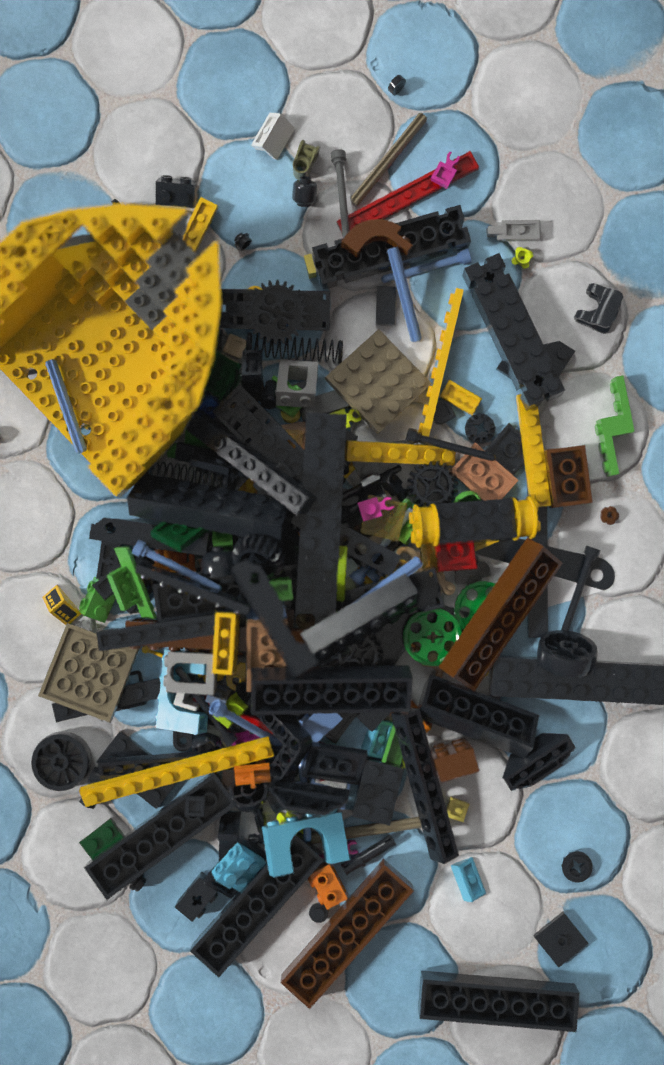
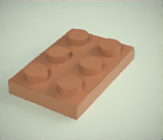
(484, 477)

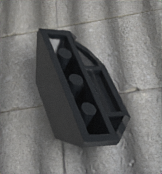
(547, 755)
(308, 797)

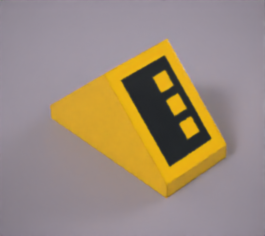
(61, 605)

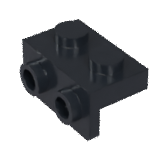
(175, 191)

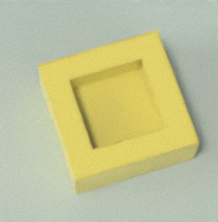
(310, 266)
(457, 809)

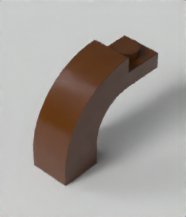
(373, 231)

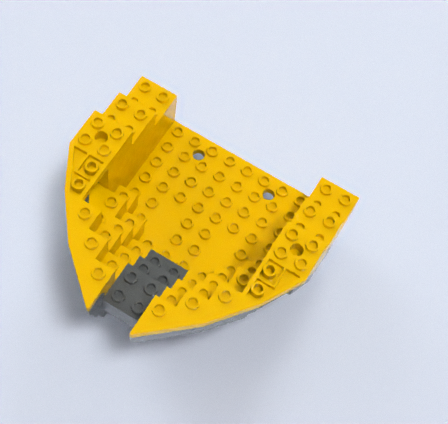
(123, 318)

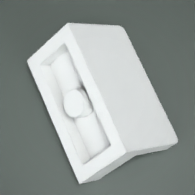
(273, 135)
(183, 700)

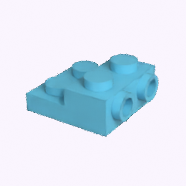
(238, 867)

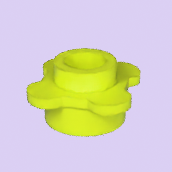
(522, 262)

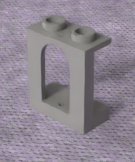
(297, 371)
(171, 685)

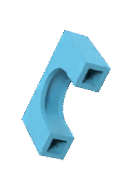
(176, 717)
(279, 835)

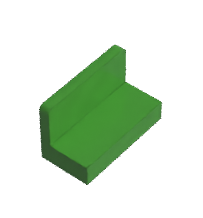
(392, 751)

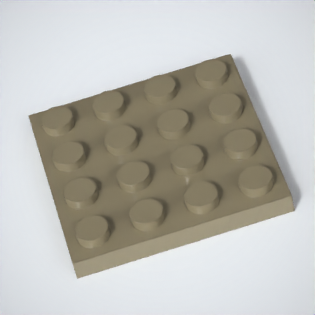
(377, 381)
(85, 676)

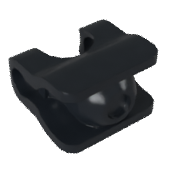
(607, 311)

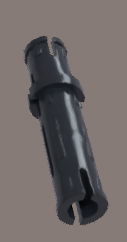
(367, 855)

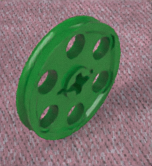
(473, 605)
(426, 628)

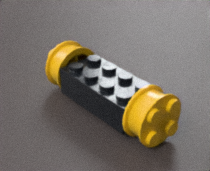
(474, 521)

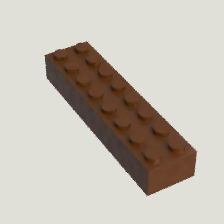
(501, 614)
(346, 933)

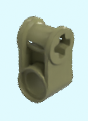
(305, 157)

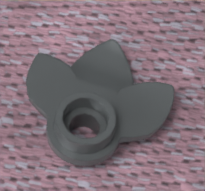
(472, 576)

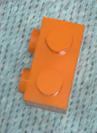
(328, 884)

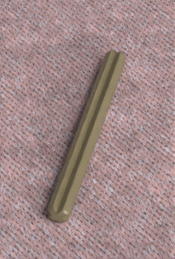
(388, 159)
(374, 829)

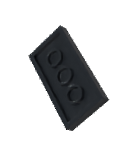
(124, 747)

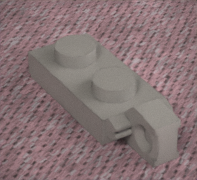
(515, 230)

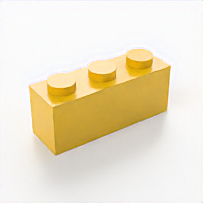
(226, 643)

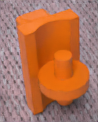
(252, 774)

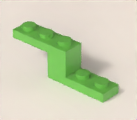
(614, 426)

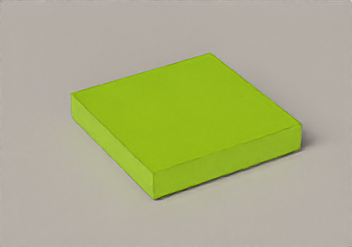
(341, 573)

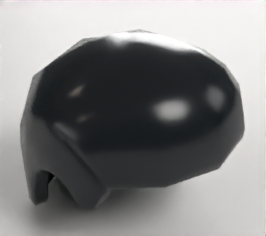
(206, 742)

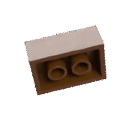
(568, 476)
(454, 759)

